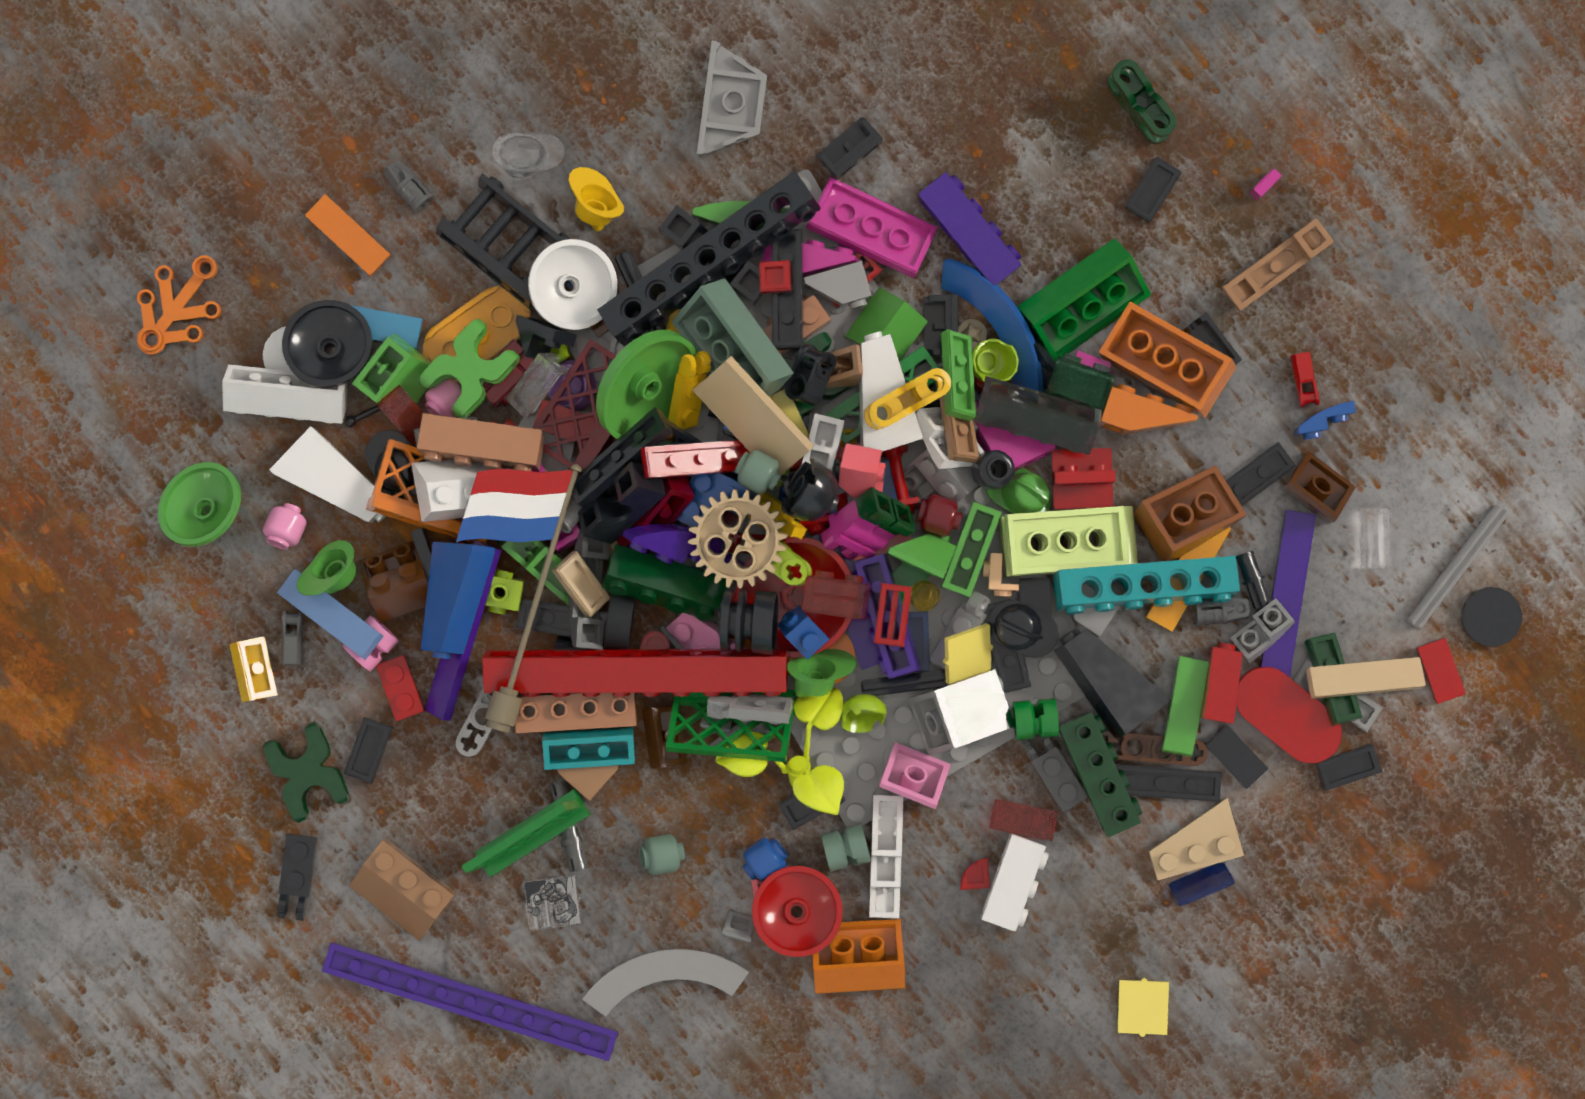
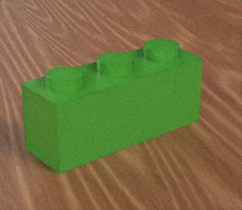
(971, 549)

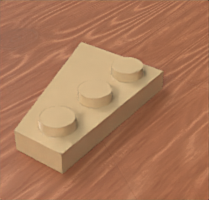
(1199, 844)

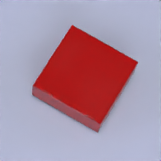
(775, 276)

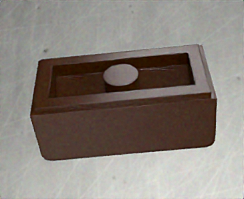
(656, 729)

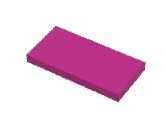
(872, 227)

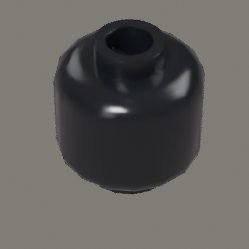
(1002, 468)

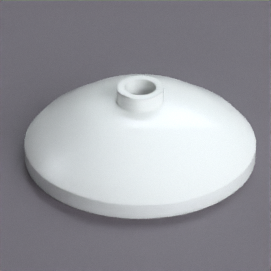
(592, 281)

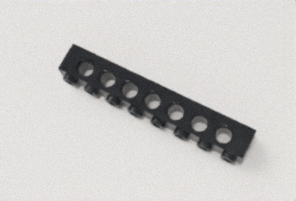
(693, 258)

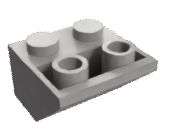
(926, 479)

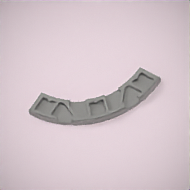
(662, 966)

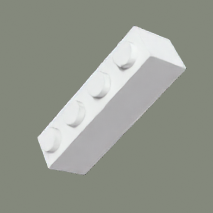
(281, 395)

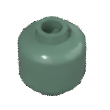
(758, 472)
(661, 854)

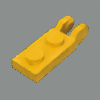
(685, 403)

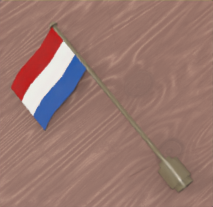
(517, 509)

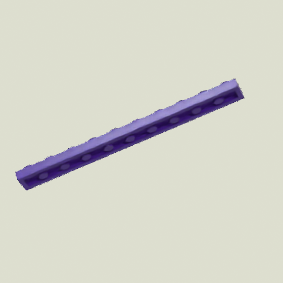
(470, 1001)

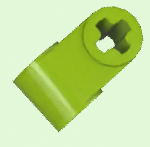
(791, 559)

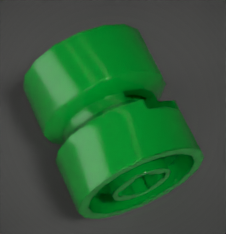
(1035, 719)

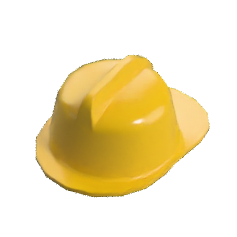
(594, 198)

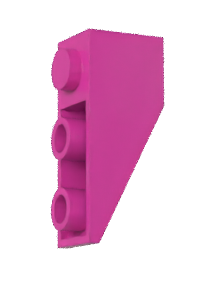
(819, 259)

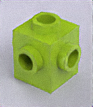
(513, 593)

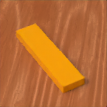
(1169, 616)

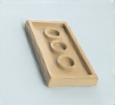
(752, 415)

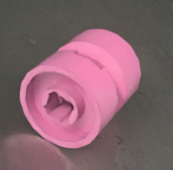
(385, 645)

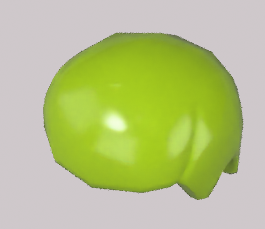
(994, 360)
(862, 712)

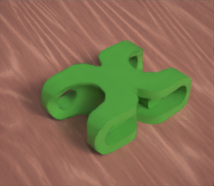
(469, 369)

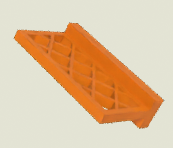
(402, 509)

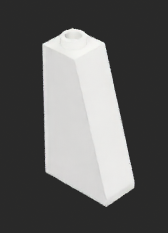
(881, 376)
(327, 473)

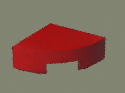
(976, 875)

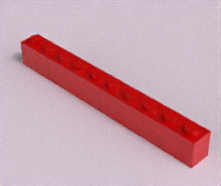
(637, 672)

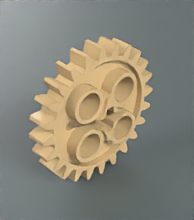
(713, 525)

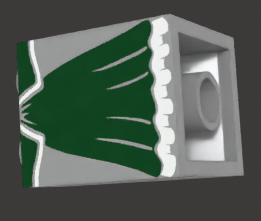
(962, 712)

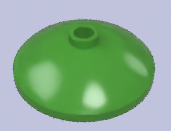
(190, 497)

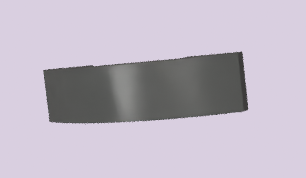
(588, 631)

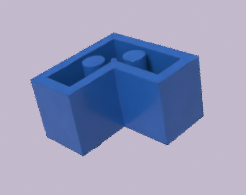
(707, 486)

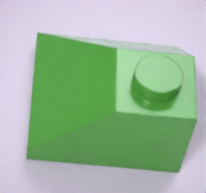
(927, 553)

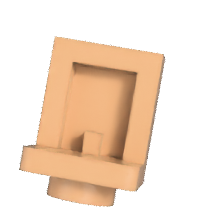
(993, 570)

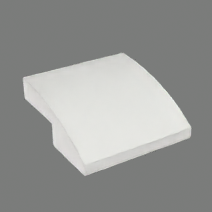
(933, 434)

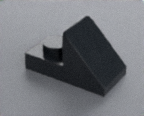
(541, 336)

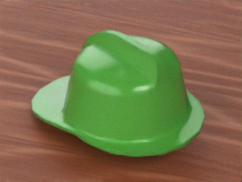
(1023, 494)
(329, 571)
(820, 671)

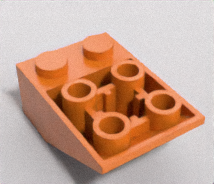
(1134, 414)

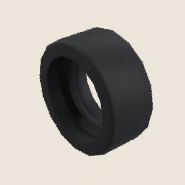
(619, 622)

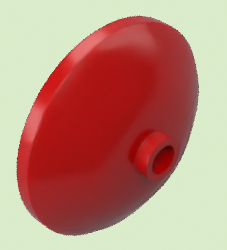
(819, 906)

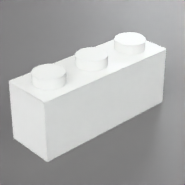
(1014, 882)

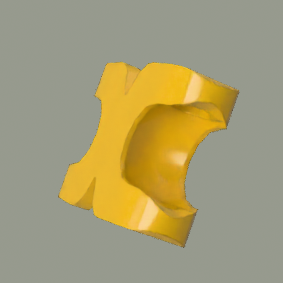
(907, 399)

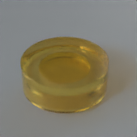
(925, 595)

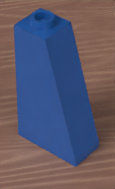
(453, 595)

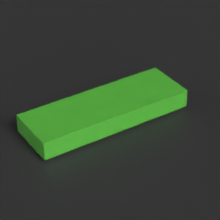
(959, 366)

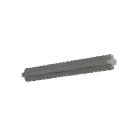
(1457, 566)

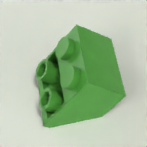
(393, 365)

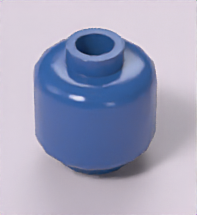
(764, 858)

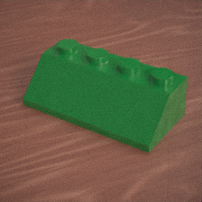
(1085, 299)

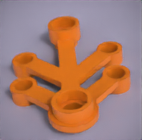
(174, 309)

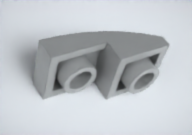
(1263, 631)

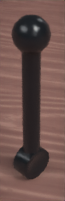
(350, 421)

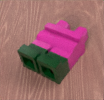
(867, 524)

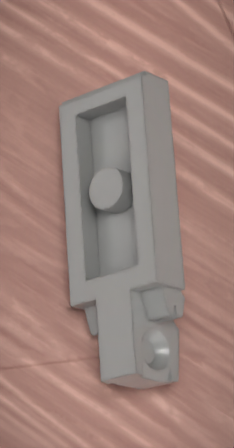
(967, 617)
(751, 707)

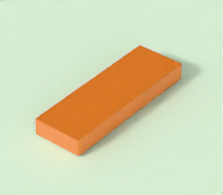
(348, 235)

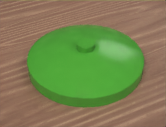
(640, 379)

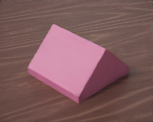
(914, 775)

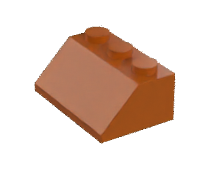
(861, 958)

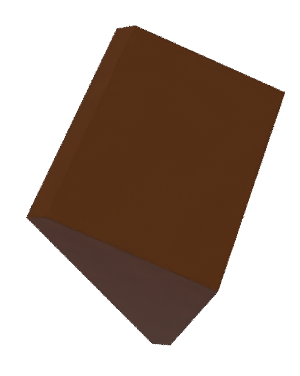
(1318, 488)

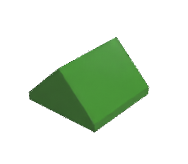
(890, 316)

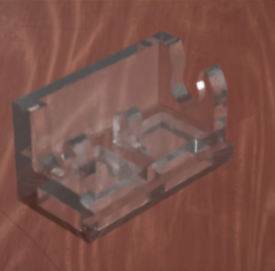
(536, 384)

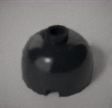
(812, 492)

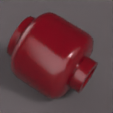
(938, 515)

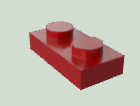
(400, 688)

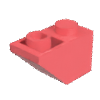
(861, 470)

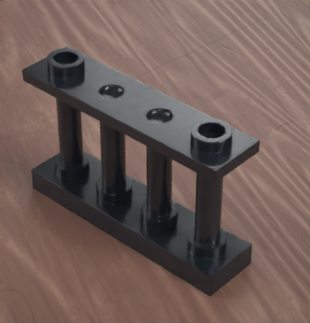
(477, 250)

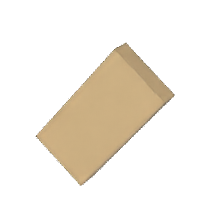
(581, 584)

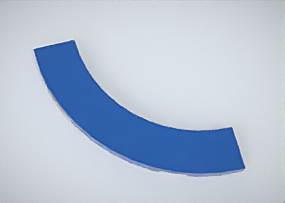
(1001, 314)

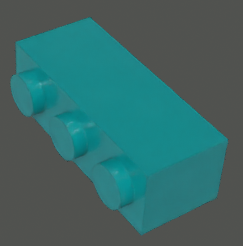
(588, 748)

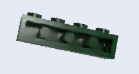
(664, 584)
(1099, 773)

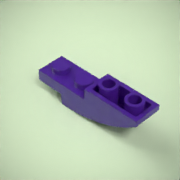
(670, 542)

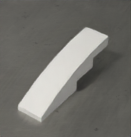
(886, 856)

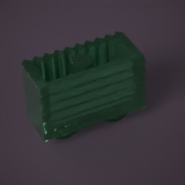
(1080, 382)

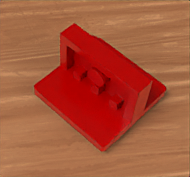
(1082, 479)

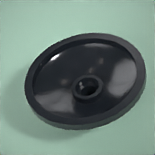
(324, 326)

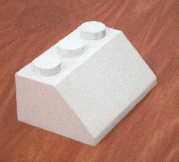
(444, 488)

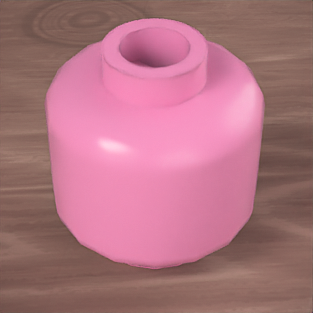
(442, 398)
(284, 526)

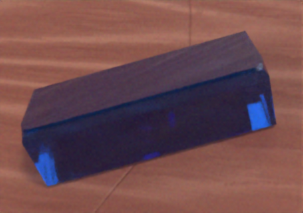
(1201, 884)

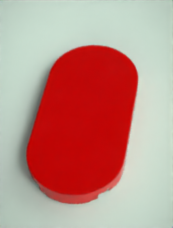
(1287, 714)

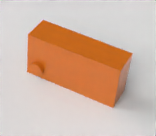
(1167, 359)

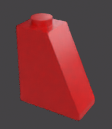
(1222, 683)

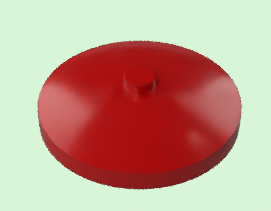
(791, 596)

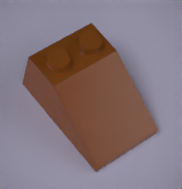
(1188, 514)

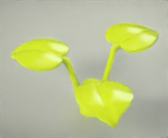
(815, 788)

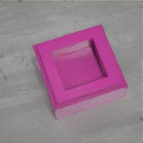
(1265, 184)

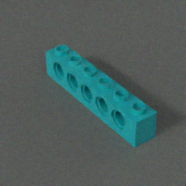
(1220, 570)

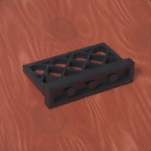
(647, 432)

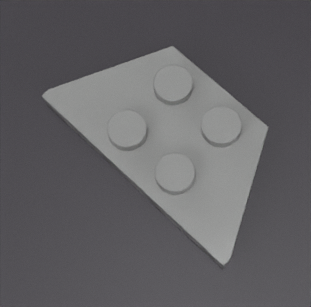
(731, 101)

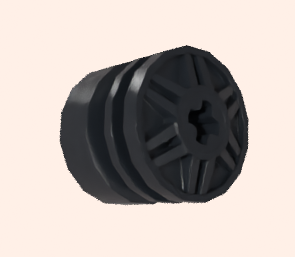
(748, 621)

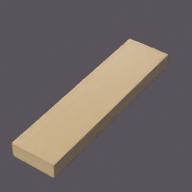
(1365, 677)

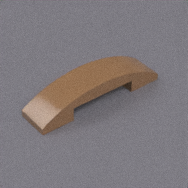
(1278, 264)

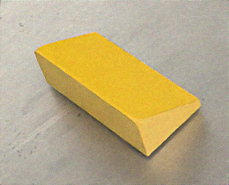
(253, 669)

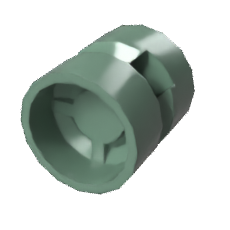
(845, 848)

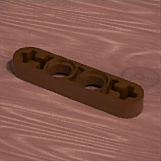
(1148, 751)

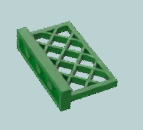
(698, 700)
(529, 835)

